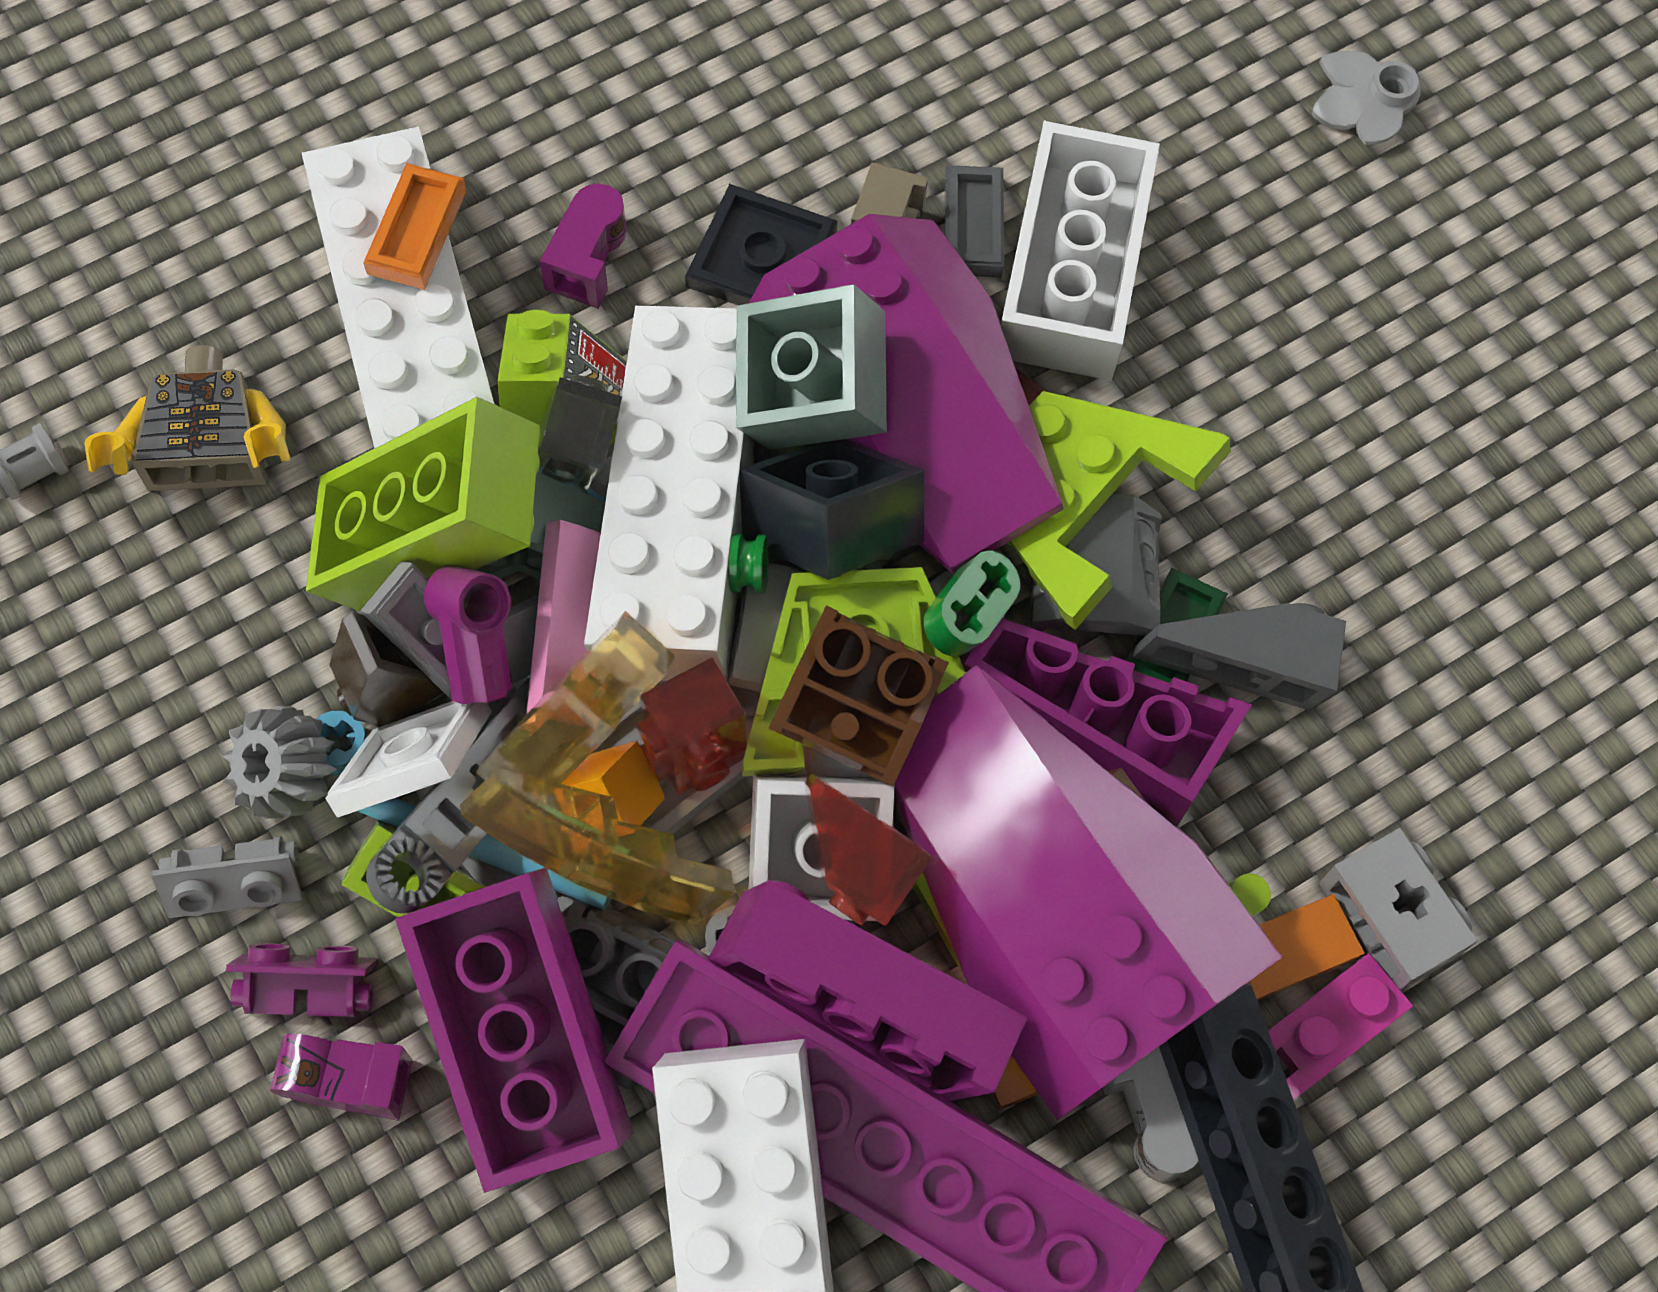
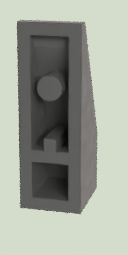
(1270, 651)

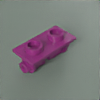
(275, 975)

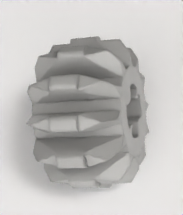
(278, 762)

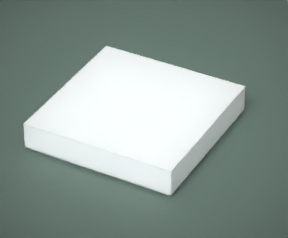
(408, 756)

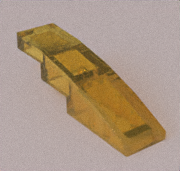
(585, 843)

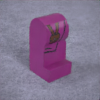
(578, 250)
(343, 1074)

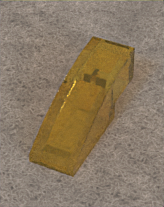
(583, 704)

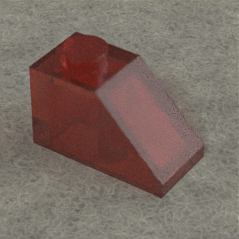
(861, 855)

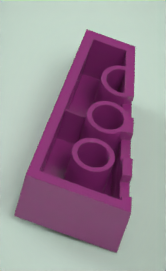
(1122, 718)
(869, 991)

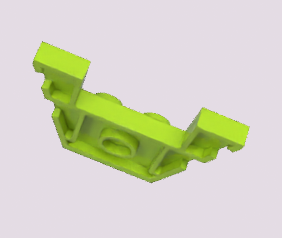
(1090, 456)
(877, 598)

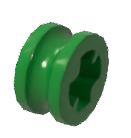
(749, 563)

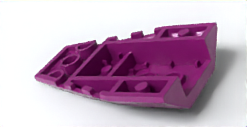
(948, 382)
(1067, 891)

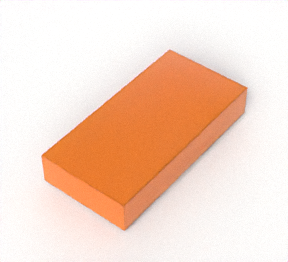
(415, 226)

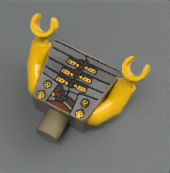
(194, 430)

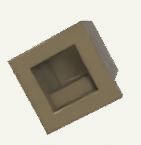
(891, 193)

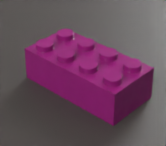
(515, 1029)

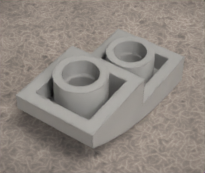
(757, 628)

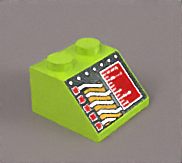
(544, 348)

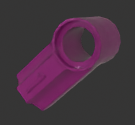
(471, 635)

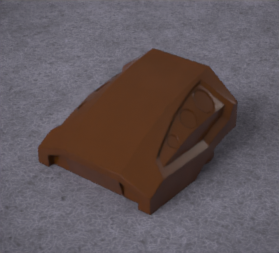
(858, 705)

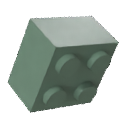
(811, 368)

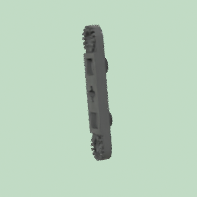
(435, 834)

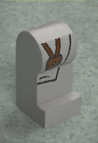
(1162, 1139)

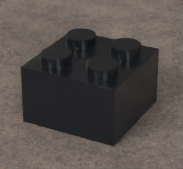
(833, 506)

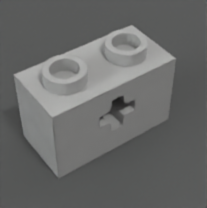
(1405, 943)

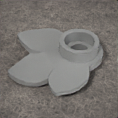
(1363, 97)

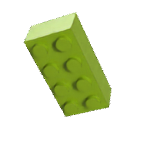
(427, 498)

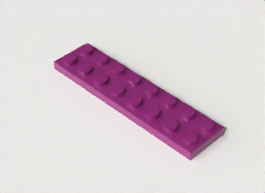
(903, 1151)

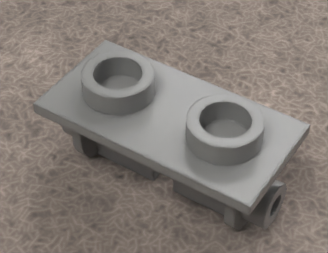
(204, 883)

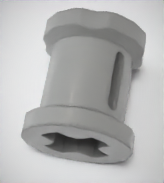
(29, 461)

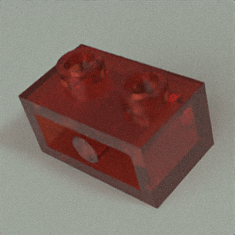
(693, 728)

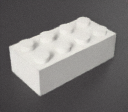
(1078, 250)
(742, 1169)

